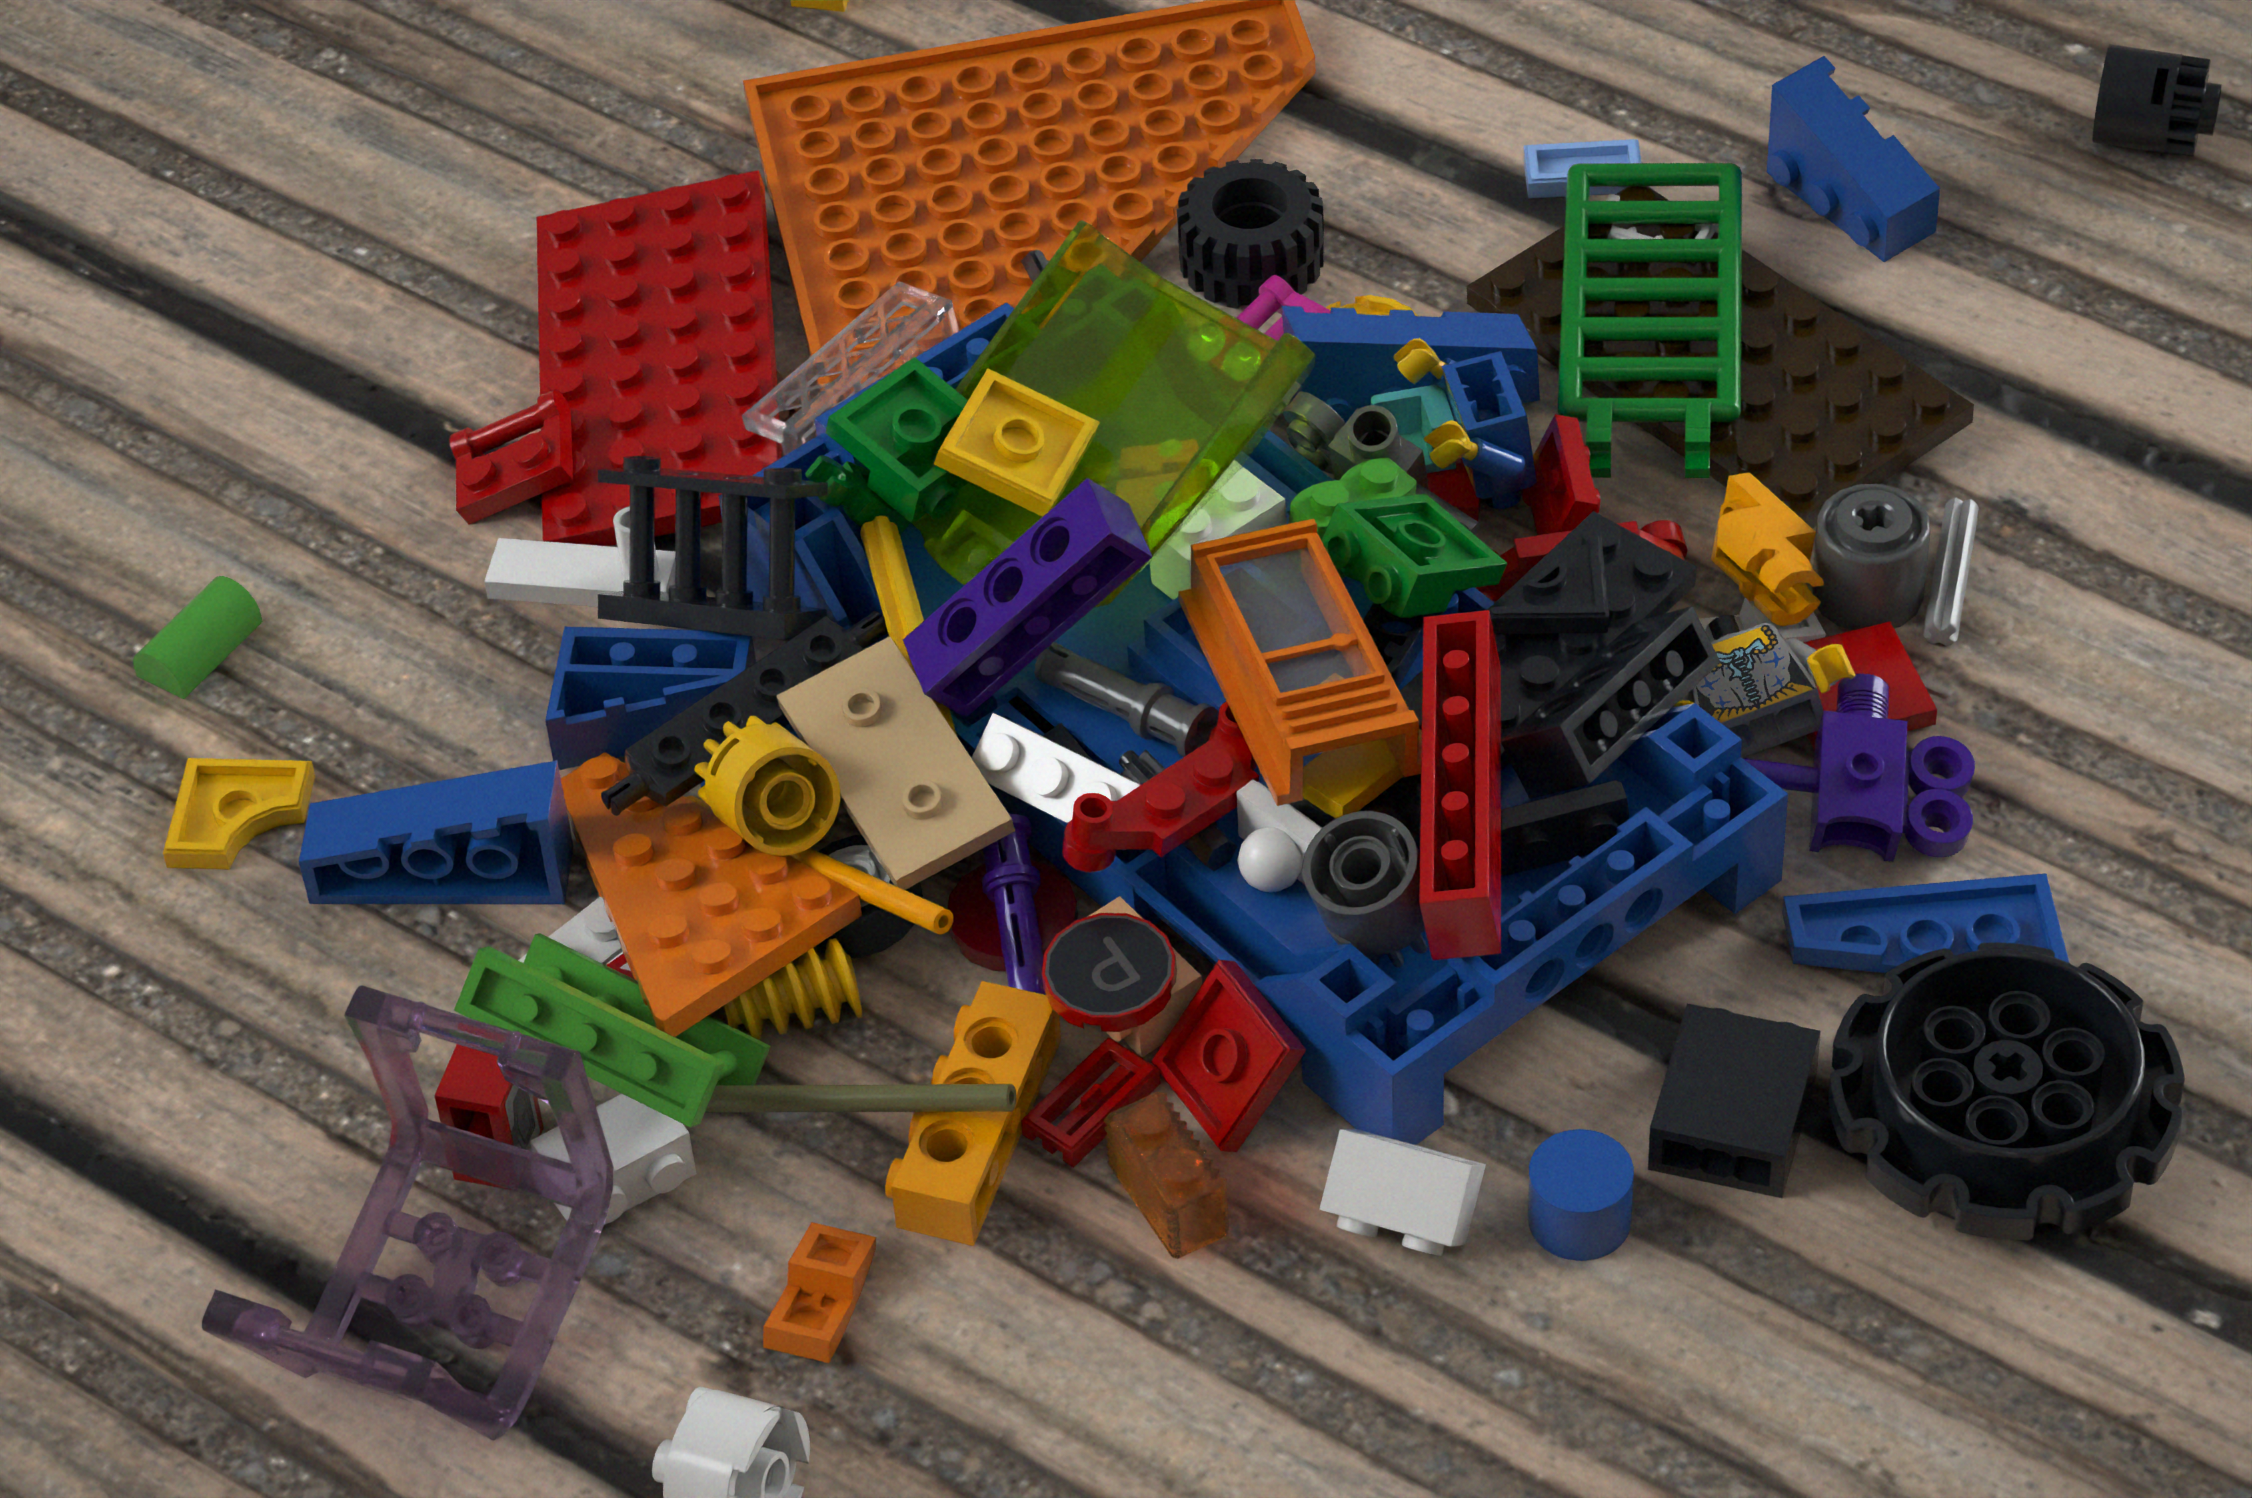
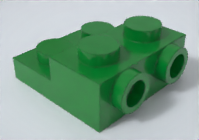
(897, 436)
(1408, 553)

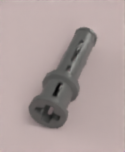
(1148, 708)

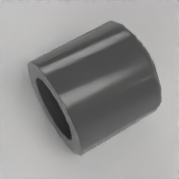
(1871, 556)

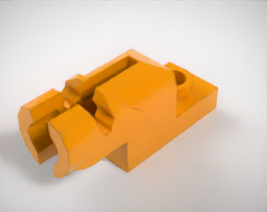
(1766, 551)

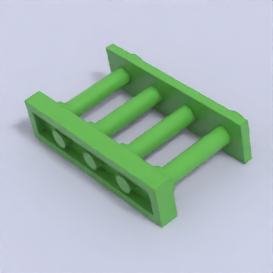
(603, 1016)

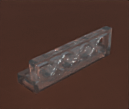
(900, 341)

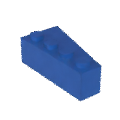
(1358, 350)
(443, 842)

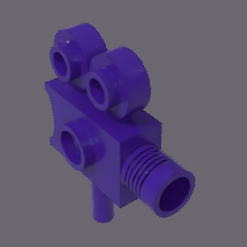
(1865, 777)

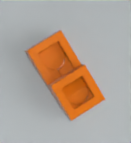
(820, 1292)

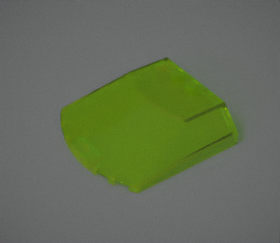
(1161, 370)

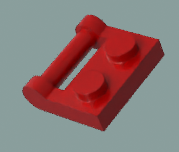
(518, 470)
(1564, 479)

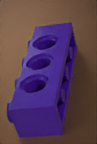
(1027, 598)

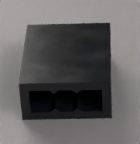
(1734, 1100)

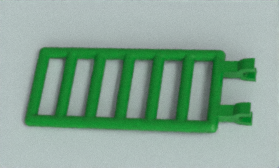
(1725, 290)

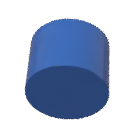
(1580, 1194)

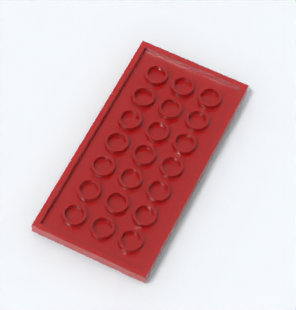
(656, 342)

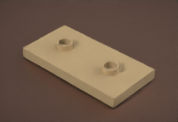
(896, 764)

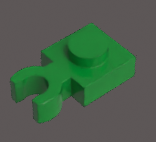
(849, 488)

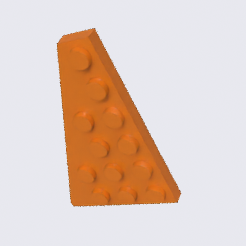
(695, 899)

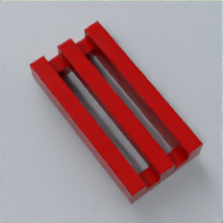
(1085, 1123)

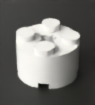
(732, 1449)

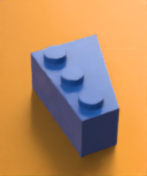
(1844, 167)
(630, 681)

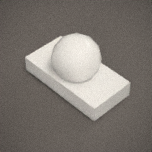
(1272, 838)

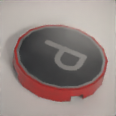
(1109, 971)

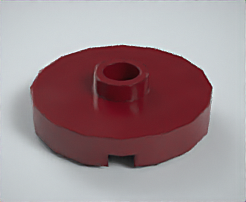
(976, 921)

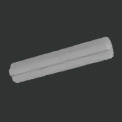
(1951, 571)

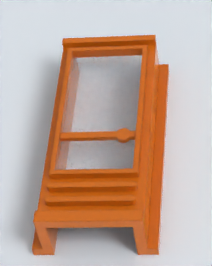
(1293, 653)

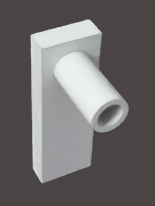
(567, 570)

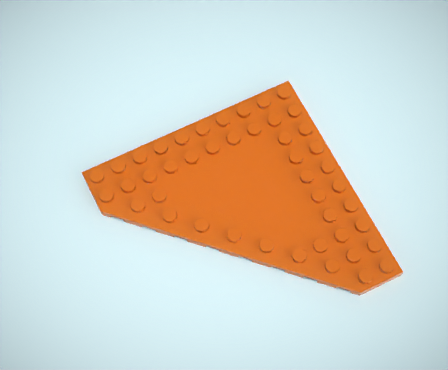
(999, 145)

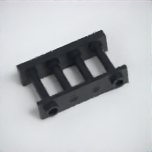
(687, 601)

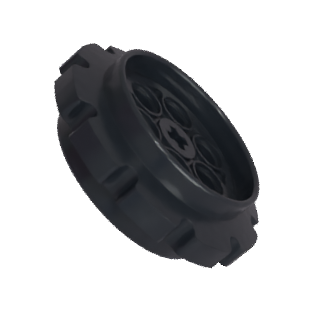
(2006, 1090)

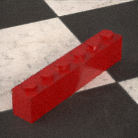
(1461, 786)

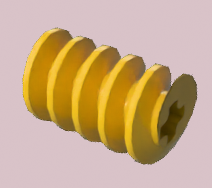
(799, 991)

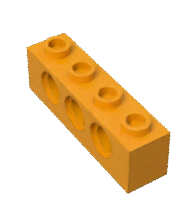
(961, 1156)

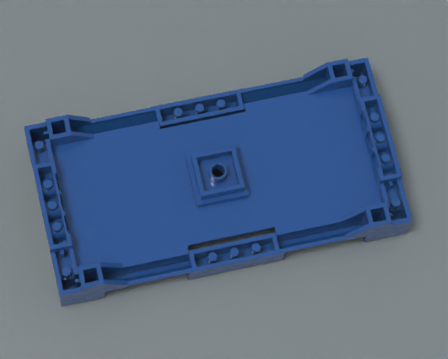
(1369, 1030)

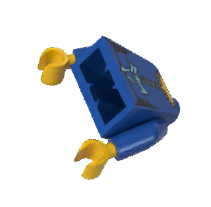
(1488, 421)

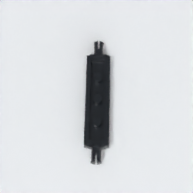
(665, 759)

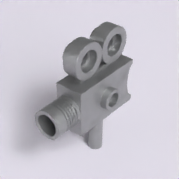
(1369, 434)

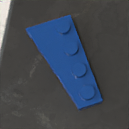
(1897, 923)

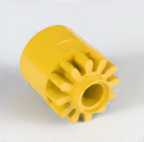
(769, 787)

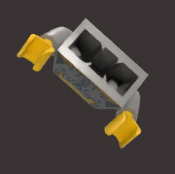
(1766, 683)

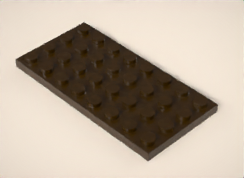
(1816, 390)

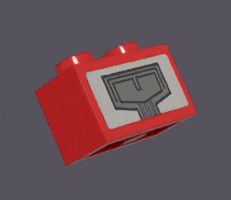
(482, 1102)

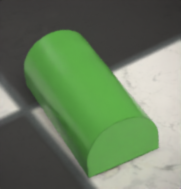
(198, 637)

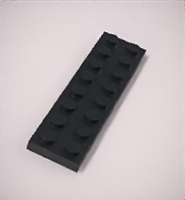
(1639, 585)

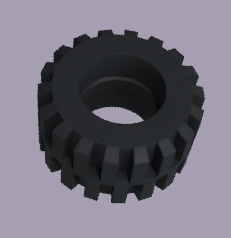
(1245, 227)

